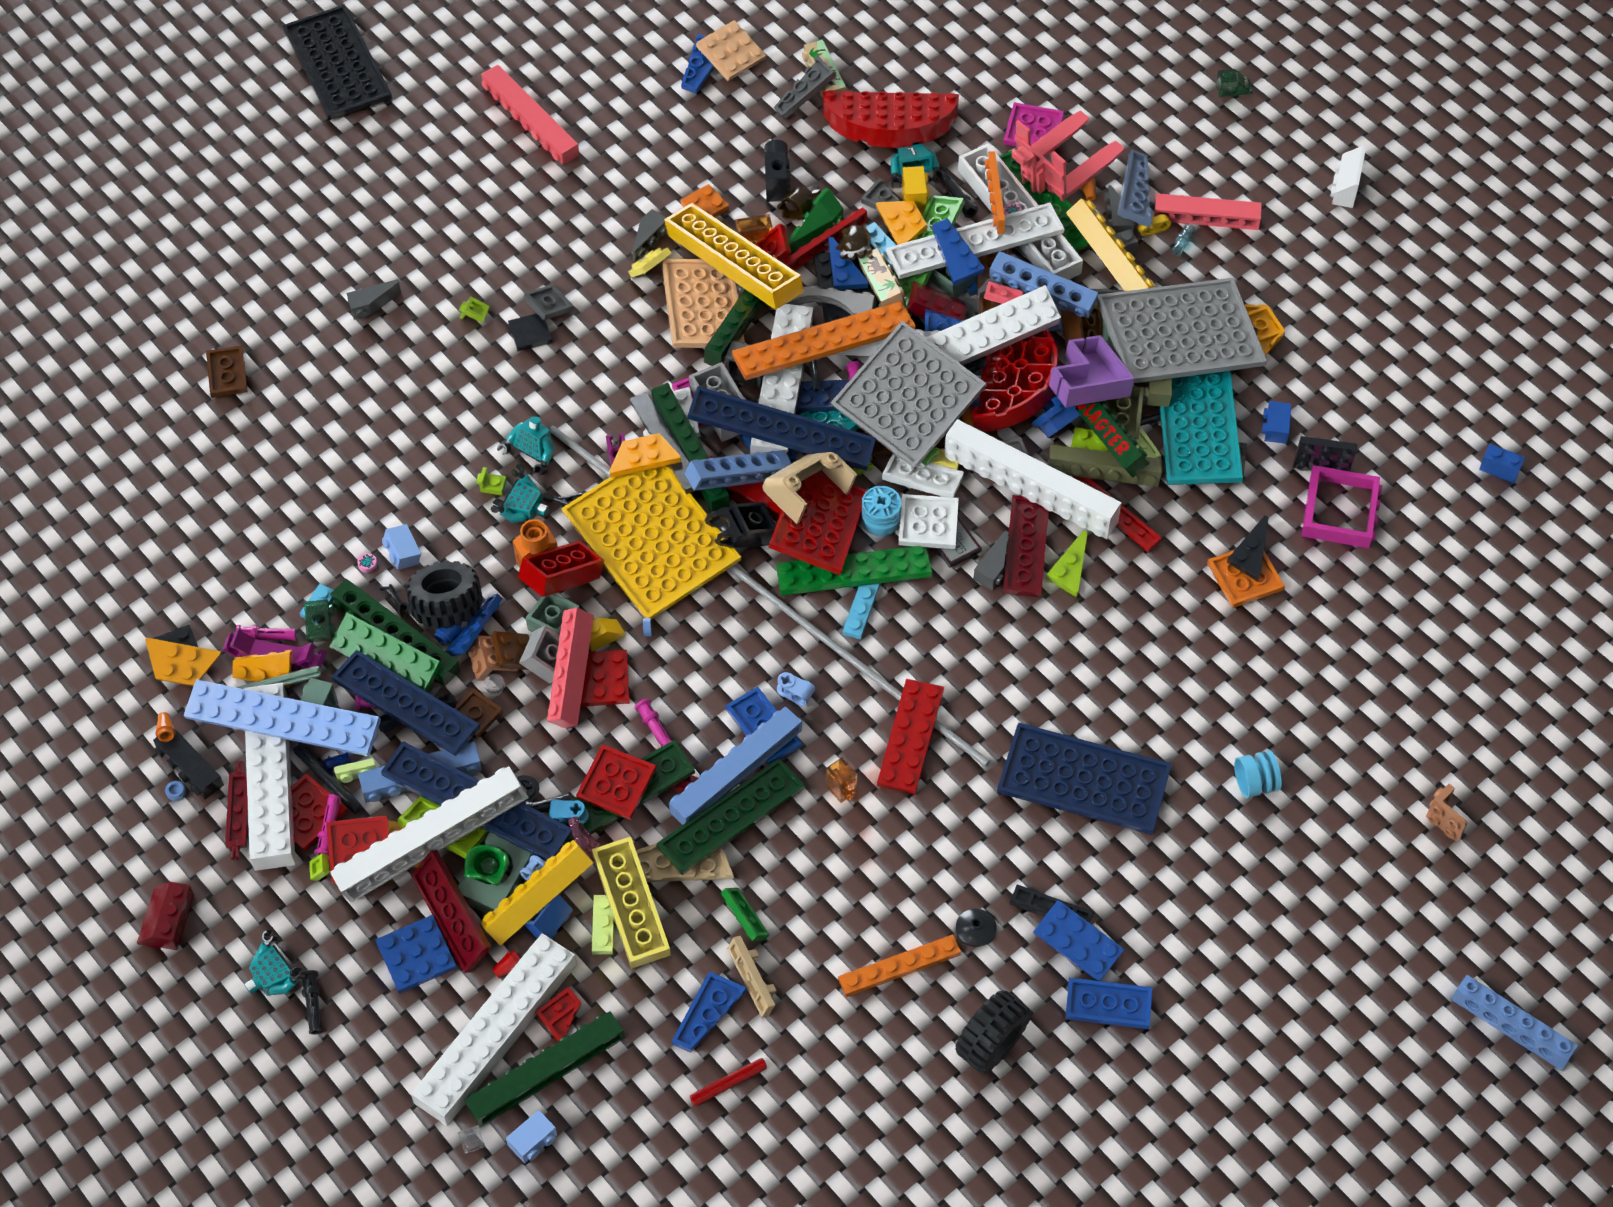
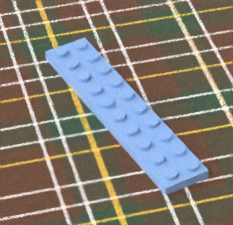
(282, 717)

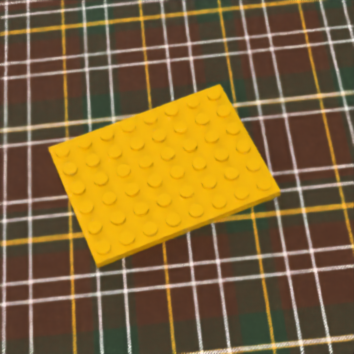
(650, 537)

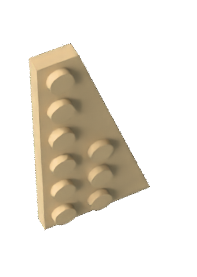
(659, 869)

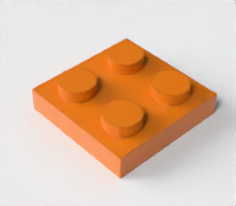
(707, 200)

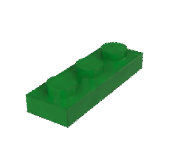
(745, 914)

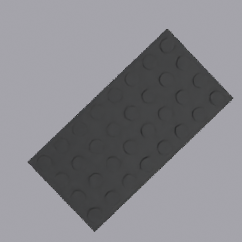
(337, 62)

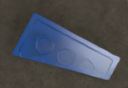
(697, 70)
(959, 258)
(474, 626)

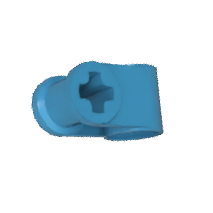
(564, 810)

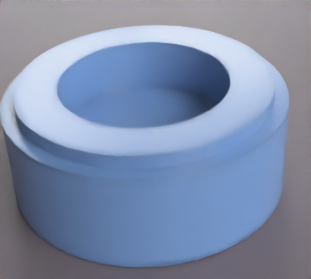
(647, 627)
(175, 791)

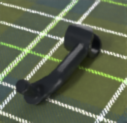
(401, 605)

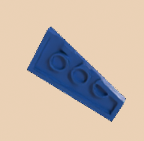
(709, 1006)

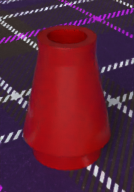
(506, 964)

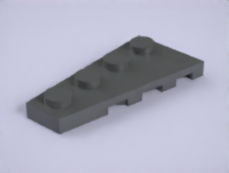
(813, 81)

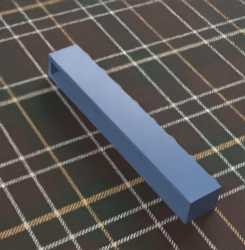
(736, 766)

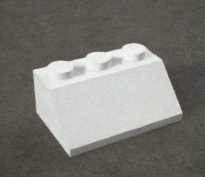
(1348, 177)

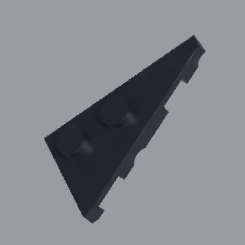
(1249, 553)

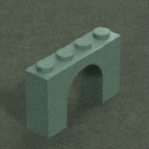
(488, 896)

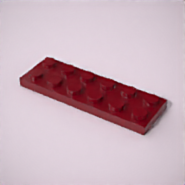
(1025, 548)
(451, 911)

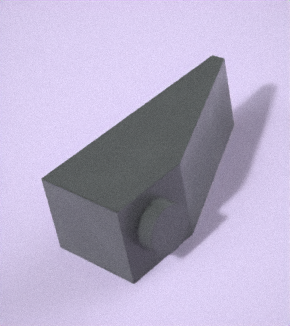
(370, 299)
(991, 567)

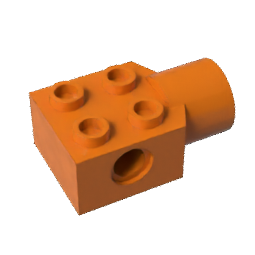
(527, 545)

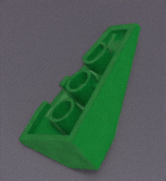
(822, 217)

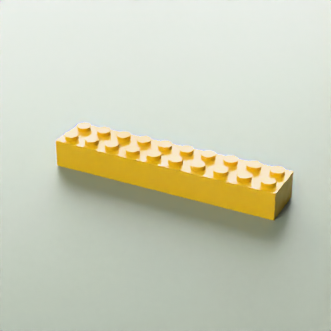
(734, 256)

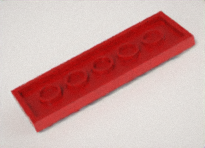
(910, 736)

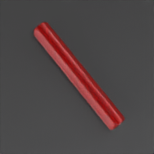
(728, 1082)

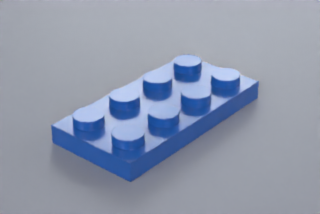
(751, 711)
(1078, 941)
(1108, 1003)

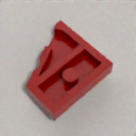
(559, 1013)

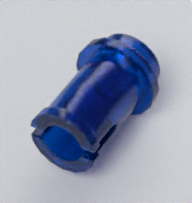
(337, 760)

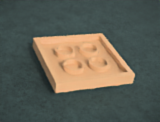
(731, 50)

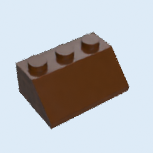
(1081, 327)

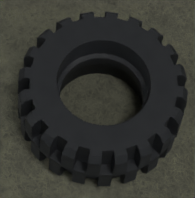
(444, 594)
(993, 1031)

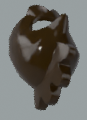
(802, 198)
(855, 243)

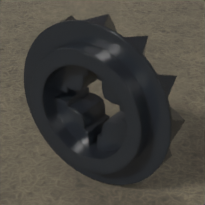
(531, 786)

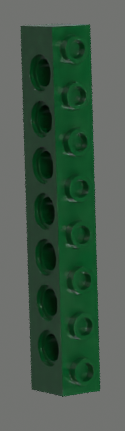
(391, 623)

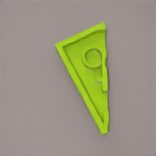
(1068, 569)

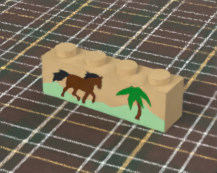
(819, 48)
(880, 278)

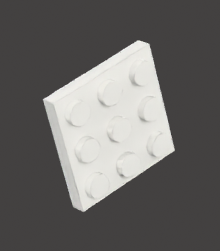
(928, 521)

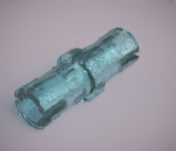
(1183, 239)

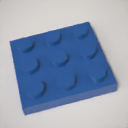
(415, 954)

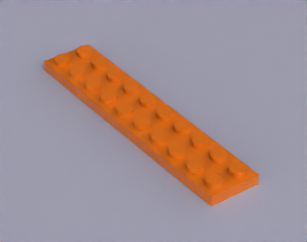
(820, 340)

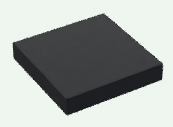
(529, 332)

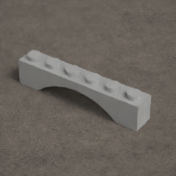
(847, 300)

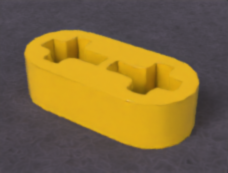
(1159, 224)

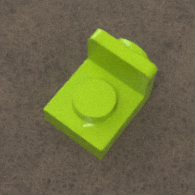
(474, 309)
(491, 483)

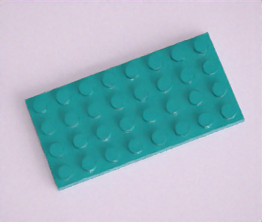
(1201, 431)

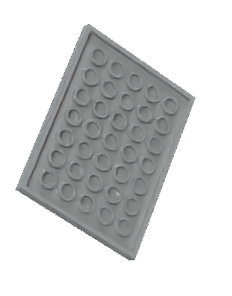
(1181, 330)

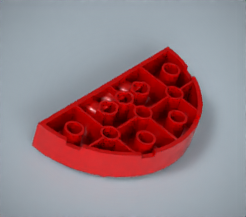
(890, 118)
(1016, 382)

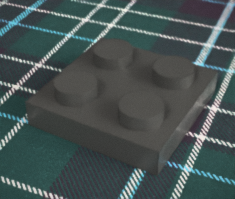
(548, 302)

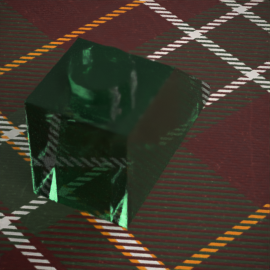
(1232, 83)

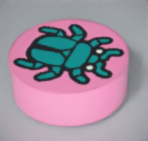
(1011, 208)
(367, 563)

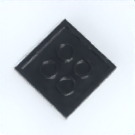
(1324, 453)

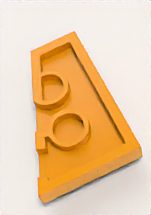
(262, 667)

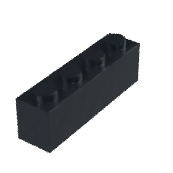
(190, 765)

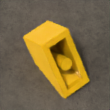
(605, 632)

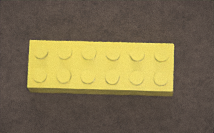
(631, 902)

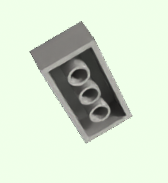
(719, 380)

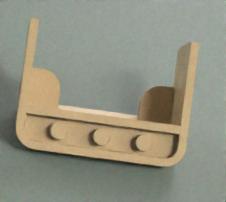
(785, 483)

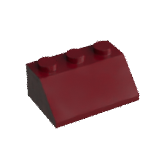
(925, 297)
(166, 916)

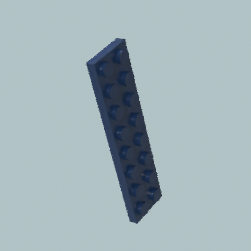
(406, 702)

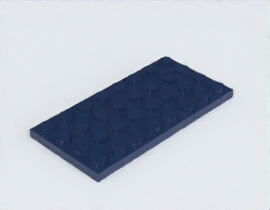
(1084, 778)

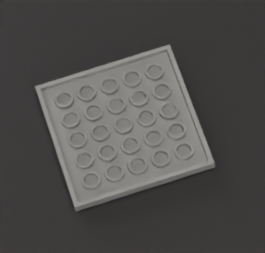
(908, 394)

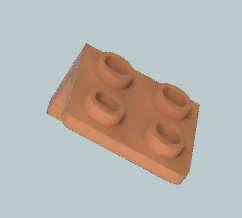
(484, 657)
(1444, 816)

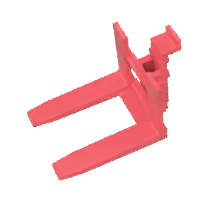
(1053, 175)

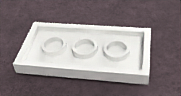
(930, 478)

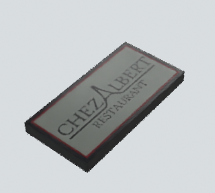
(965, 546)

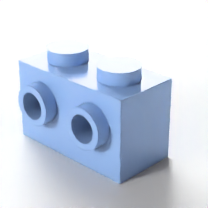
(401, 547)
(532, 1137)

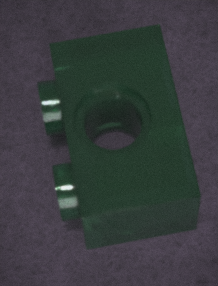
(317, 609)

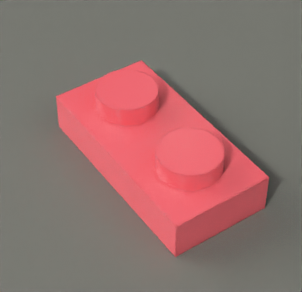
(1000, 293)

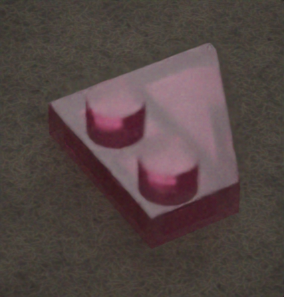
(583, 837)

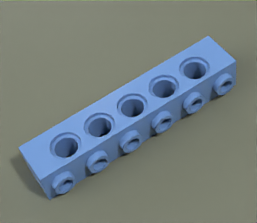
(1038, 276)
(735, 469)
(1514, 1022)

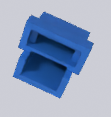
(1055, 417)

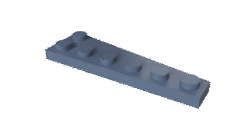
(1135, 190)

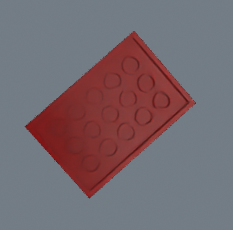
(825, 527)

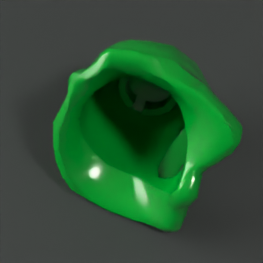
(486, 864)

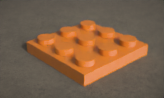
(1240, 587)

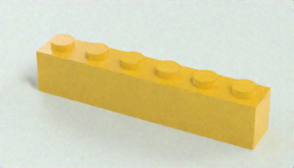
(536, 892)

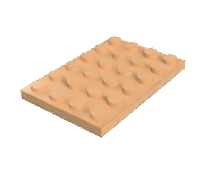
(696, 300)

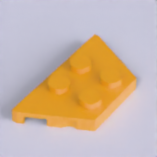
(902, 220)
(1269, 328)
(643, 454)
(179, 662)

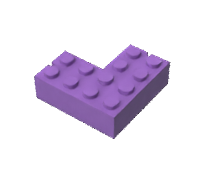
(1091, 375)

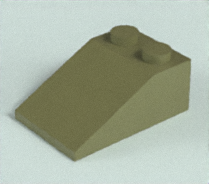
(1128, 411)

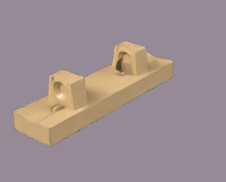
(745, 963)

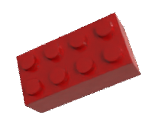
(560, 568)

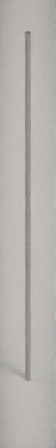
(797, 617)

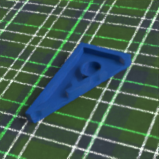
(844, 272)

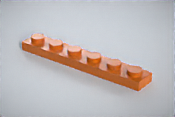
(995, 197)
(899, 965)

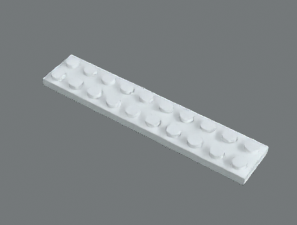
(981, 237)

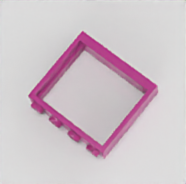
(1337, 534)

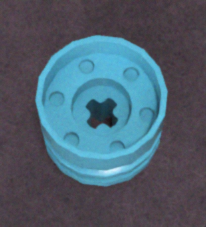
(881, 511)
(1257, 774)

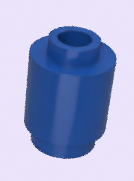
(446, 635)

